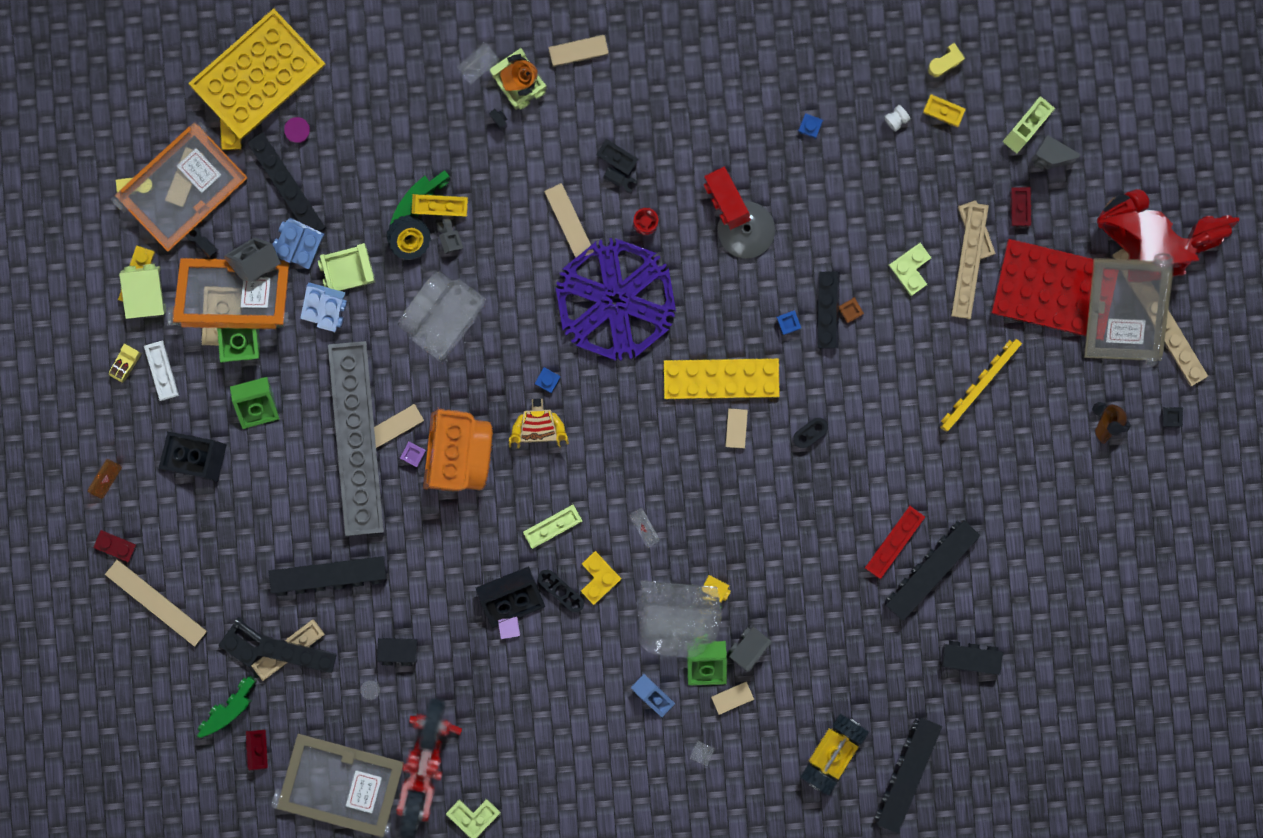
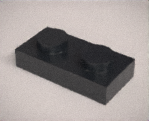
(617, 157)

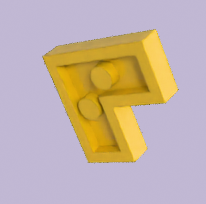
(603, 580)

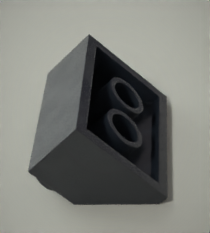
(510, 596)

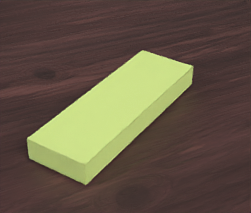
(552, 526)

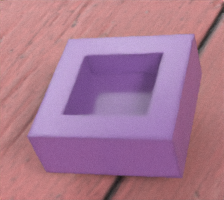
(413, 454)

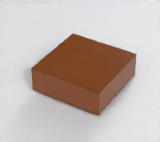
(851, 310)

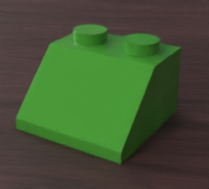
(238, 344)
(254, 402)
(710, 666)

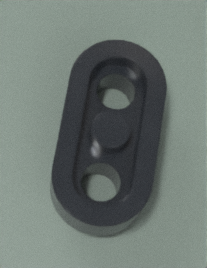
(810, 432)

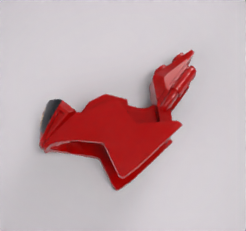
(1151, 233)

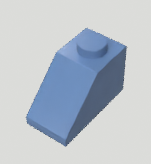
(652, 695)

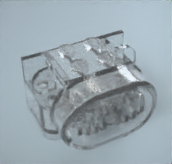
(441, 315)
(678, 618)

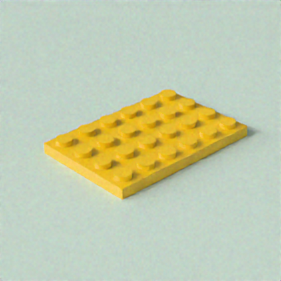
(257, 74)

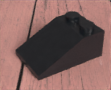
(192, 456)

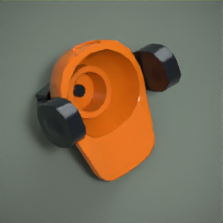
(519, 75)

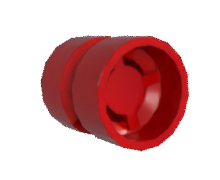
(645, 221)

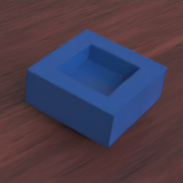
(810, 125)
(788, 322)
(547, 380)

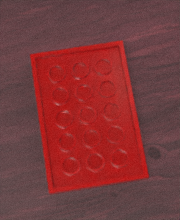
(1044, 287)

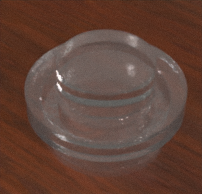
(370, 690)

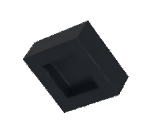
(499, 118)
(1172, 417)

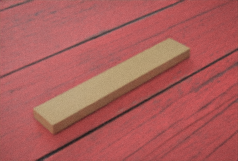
(970, 260)
(156, 603)

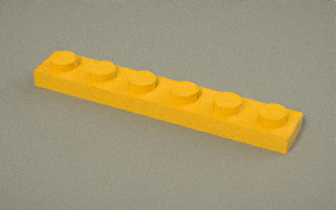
(974, 390)

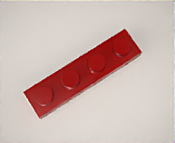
(894, 542)

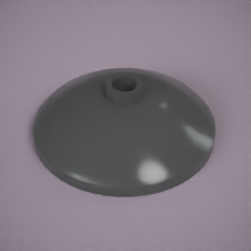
(751, 243)

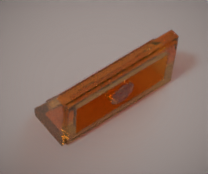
(104, 478)

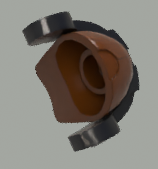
(1112, 422)

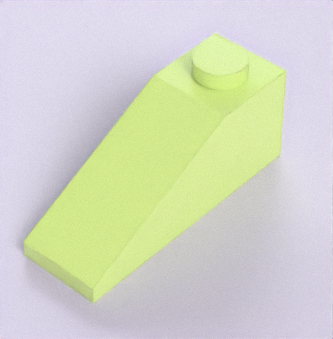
(1028, 124)

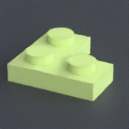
(906, 267)
(471, 822)

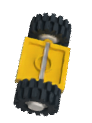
(834, 754)

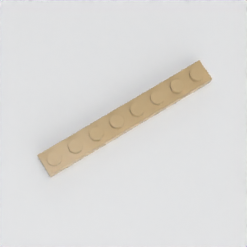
(1177, 344)

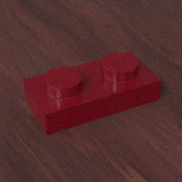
(1020, 206)
(115, 546)
(256, 749)

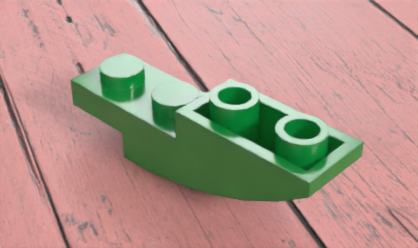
(421, 187)
(224, 715)

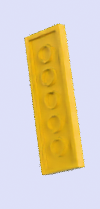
(721, 378)

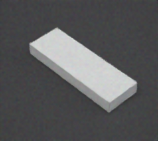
(161, 370)

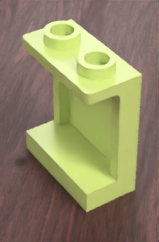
(522, 101)
(347, 268)
(142, 291)

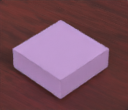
(509, 628)

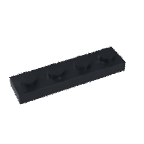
(828, 309)
(296, 654)

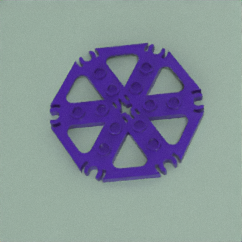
(602, 311)

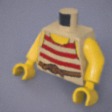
(538, 426)

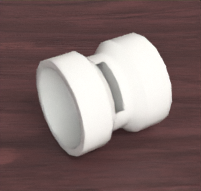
(897, 117)

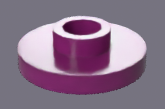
(297, 129)

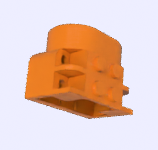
(457, 452)

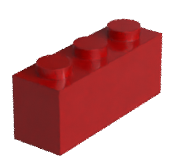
(726, 198)

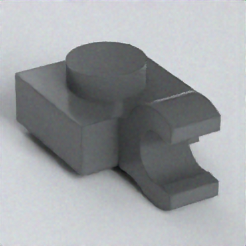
(449, 239)

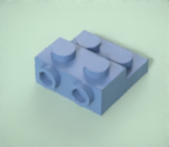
(297, 243)
(323, 306)

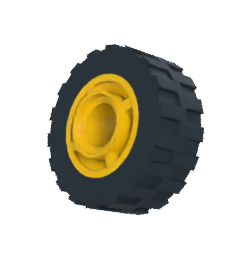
(401, 229)

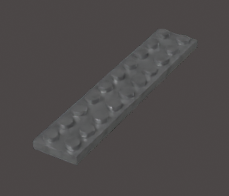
(355, 438)

